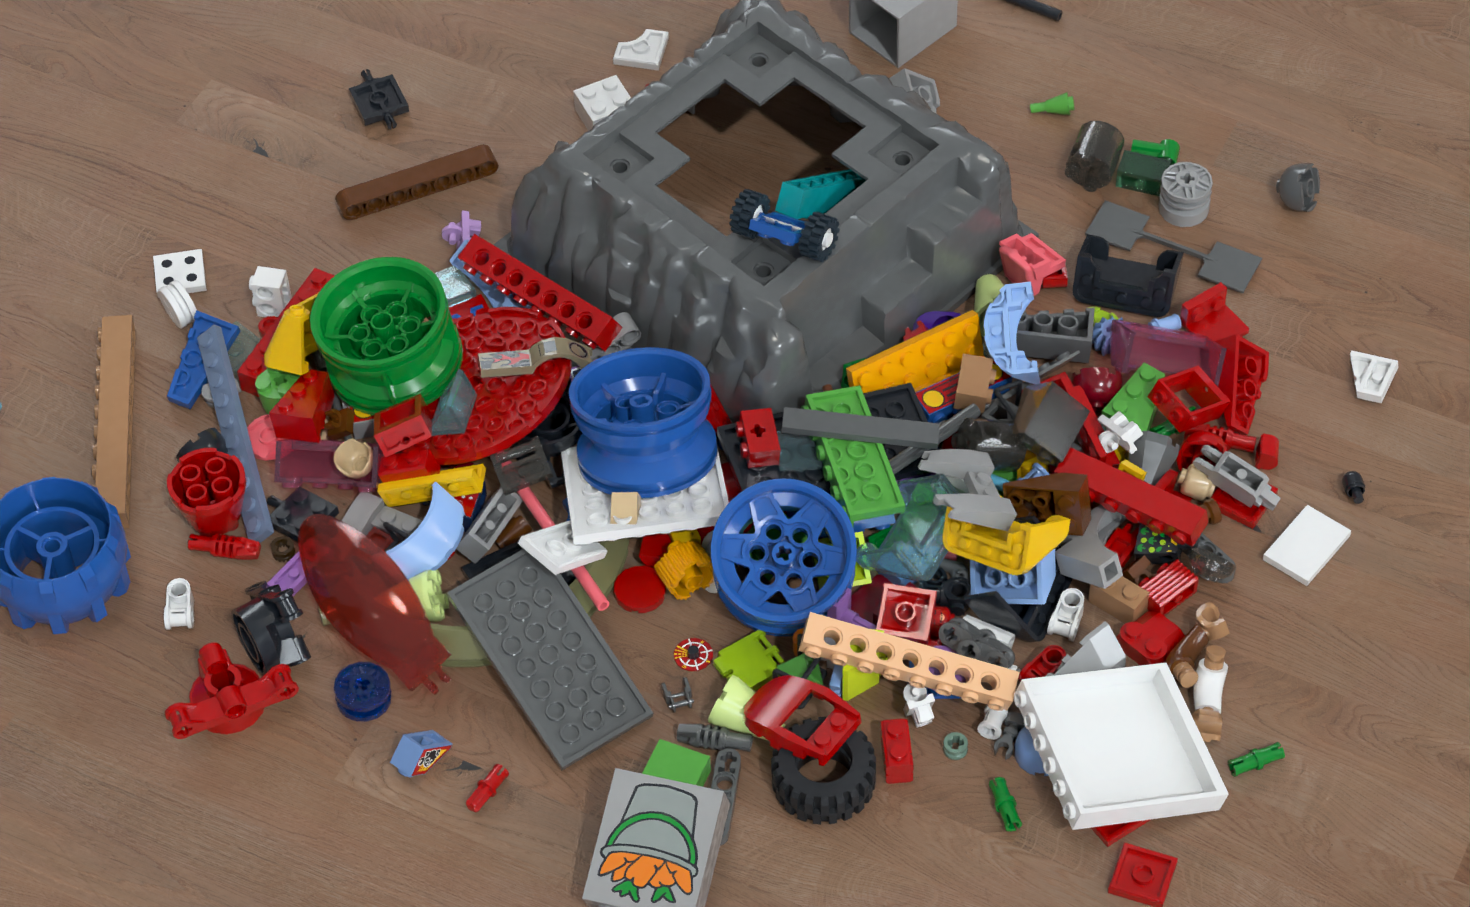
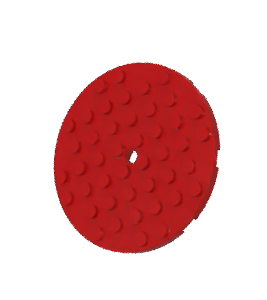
(504, 405)

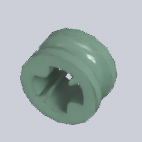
(955, 754)

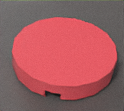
(263, 438)

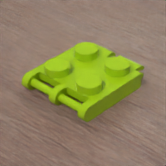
(749, 660)

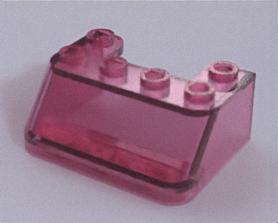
(314, 463)

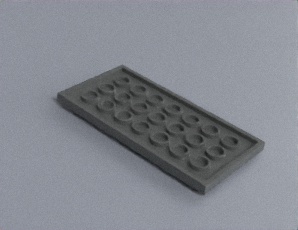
(550, 657)

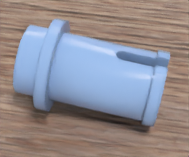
(1170, 322)

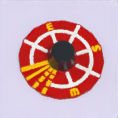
(693, 654)

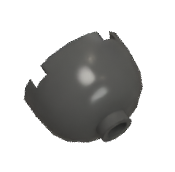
(1299, 186)

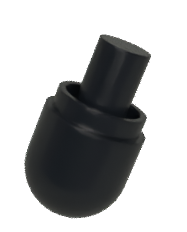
(1354, 486)

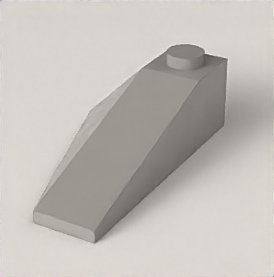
(921, 84)
(1098, 652)

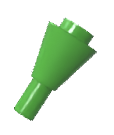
(1059, 105)

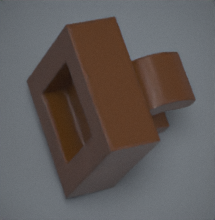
(340, 423)
(1136, 569)

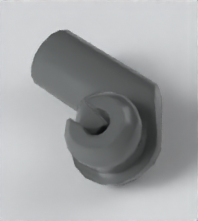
(955, 568)

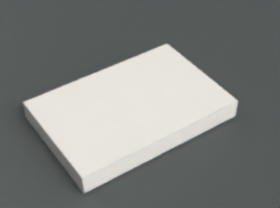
(1307, 545)
(556, 548)

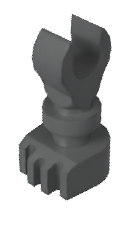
(1014, 724)

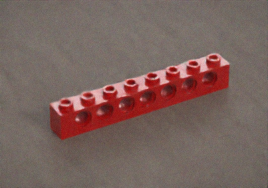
(540, 293)

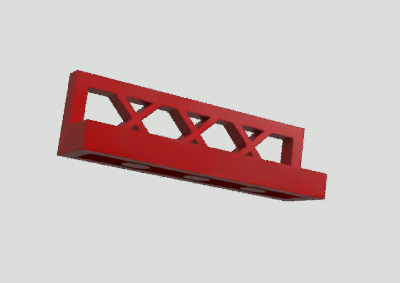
(1091, 429)

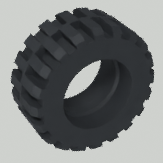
(831, 799)

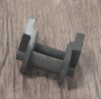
(669, 697)

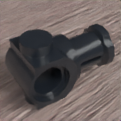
(948, 593)

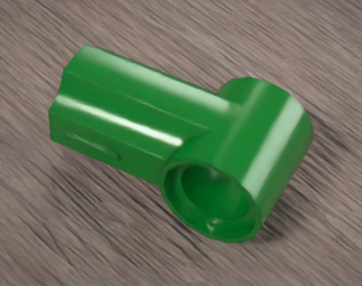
(1166, 149)

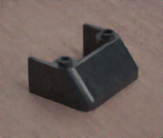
(1026, 621)

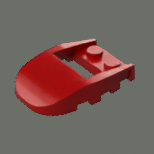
(780, 698)

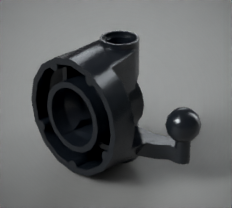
(556, 435)

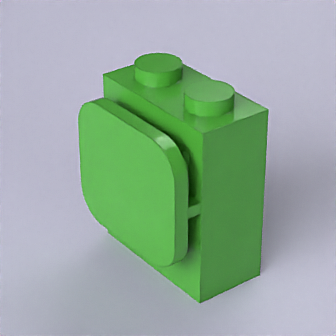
(678, 764)

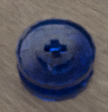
(362, 691)

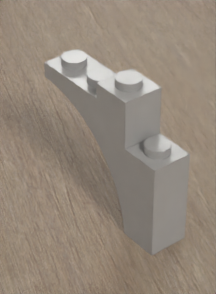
(1086, 555)

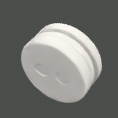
(177, 303)

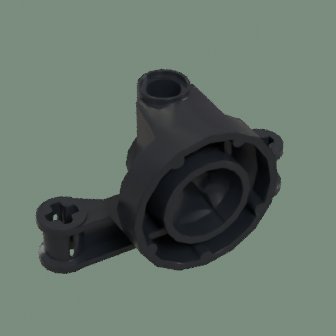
(266, 628)

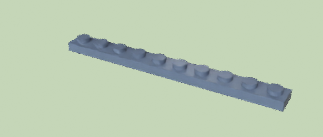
(234, 430)

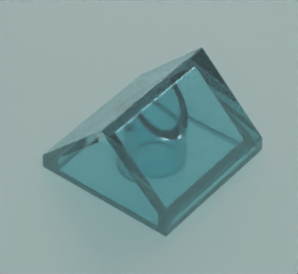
(454, 406)

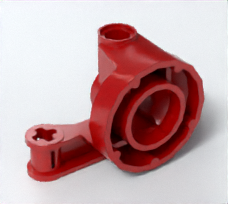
(228, 695)

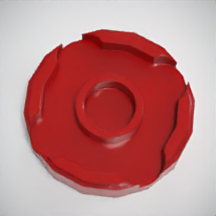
(639, 589)

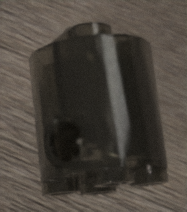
(1094, 155)
(993, 438)

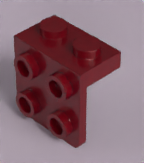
(869, 597)

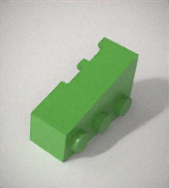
(1133, 398)

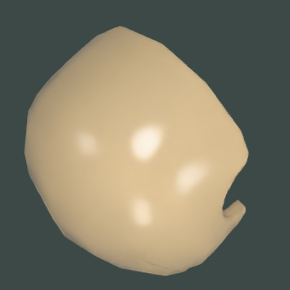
(354, 458)

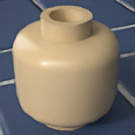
(1195, 483)

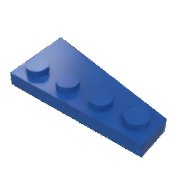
(191, 372)

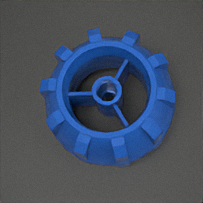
(60, 528)

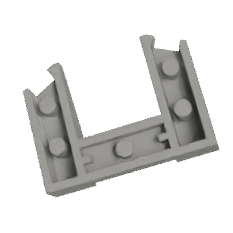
(983, 503)
(370, 512)

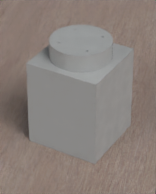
(901, 27)

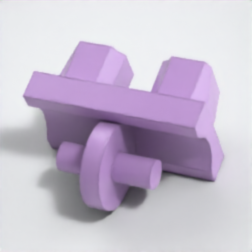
(462, 231)

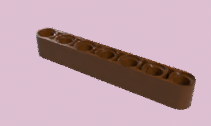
(416, 182)

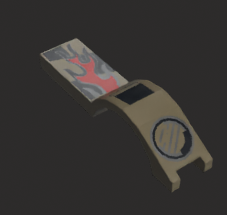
(526, 361)

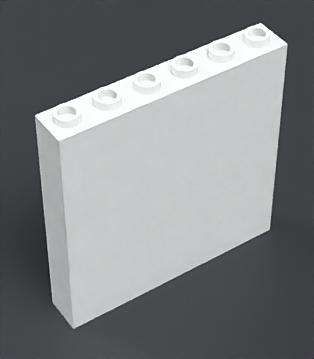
(1119, 745)

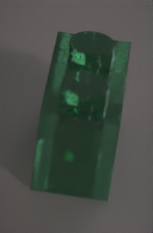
(1141, 172)

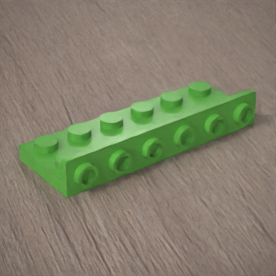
(856, 469)

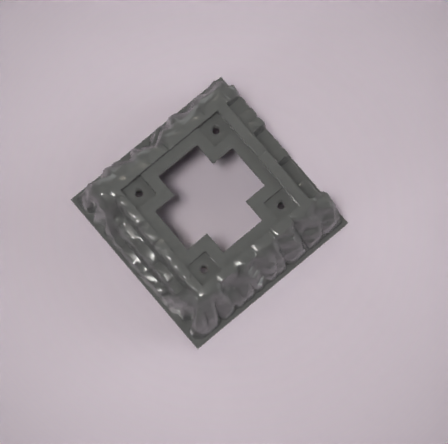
(754, 307)

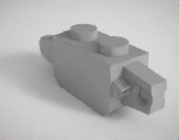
(1237, 478)

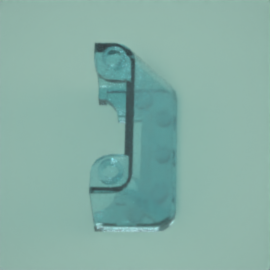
(915, 541)

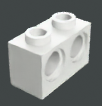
(270, 291)

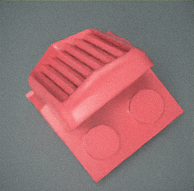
(1028, 260)

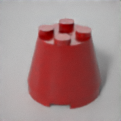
(208, 490)

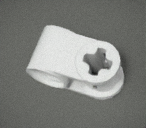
(179, 609)
(1066, 618)

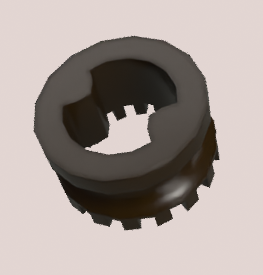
(285, 555)

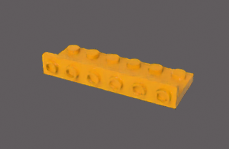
(922, 358)

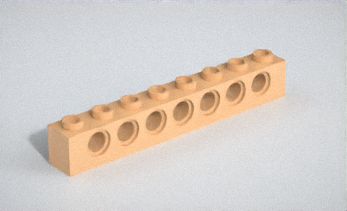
(922, 656)

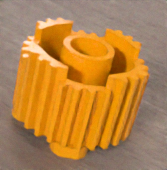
(685, 568)

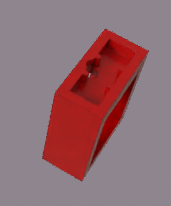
(1194, 382)
(403, 419)

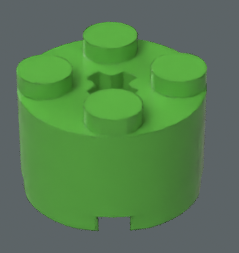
(273, 385)

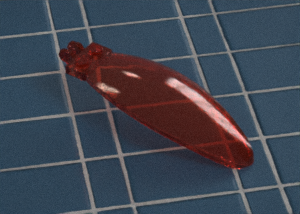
(370, 600)

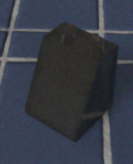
(1048, 421)

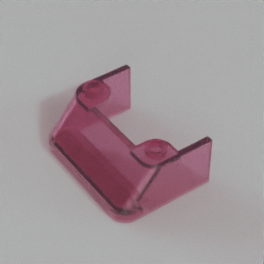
(1163, 349)

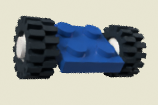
(752, 220)

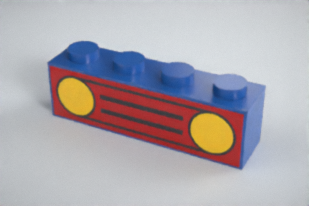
(939, 398)

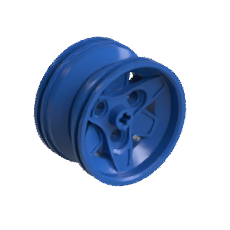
(643, 422)

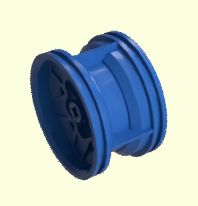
(764, 507)

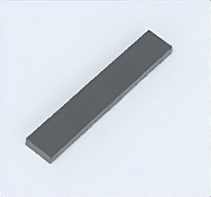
(860, 428)

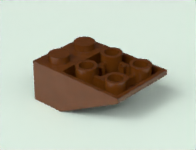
(1052, 495)

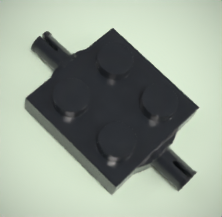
(378, 99)
(293, 511)

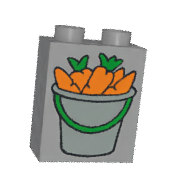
(656, 843)

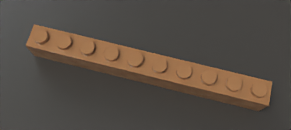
(115, 412)

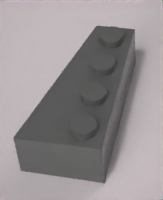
(1054, 334)

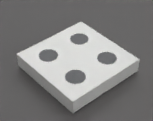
(181, 266)

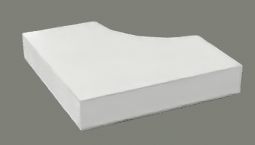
(644, 51)

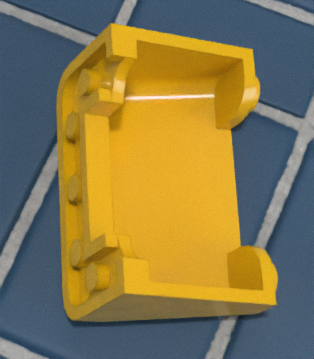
(292, 340)
(1010, 550)

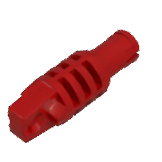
(1232, 439)
(226, 546)

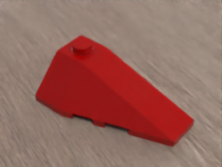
(1241, 380)

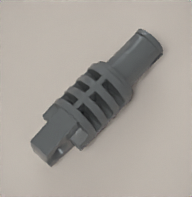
(713, 737)

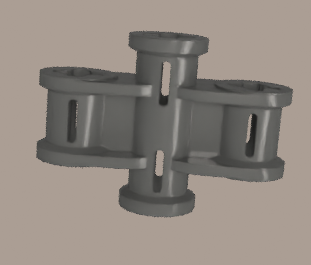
(971, 641)

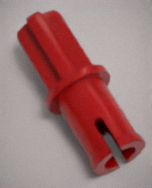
(486, 788)

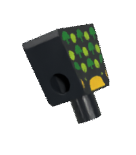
(1158, 547)

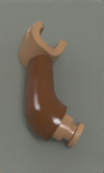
(1187, 651)

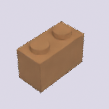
(974, 382)
(1120, 599)

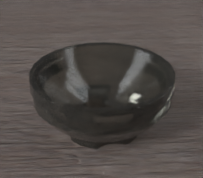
(1210, 565)

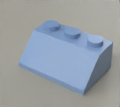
(1020, 589)

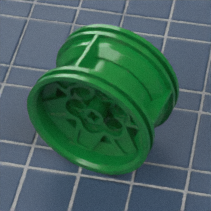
(376, 337)

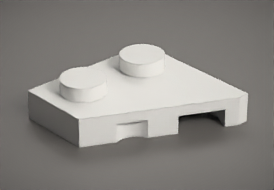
(1372, 375)

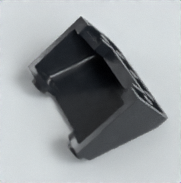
(1123, 282)

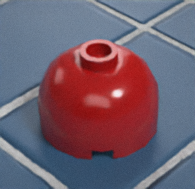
(1192, 446)

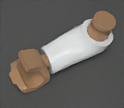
(1208, 693)

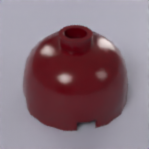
(1098, 385)

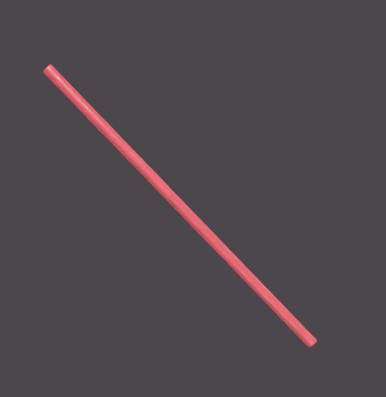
(545, 521)

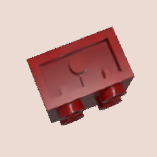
(1210, 316)

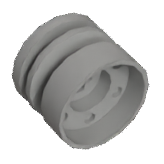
(1185, 194)

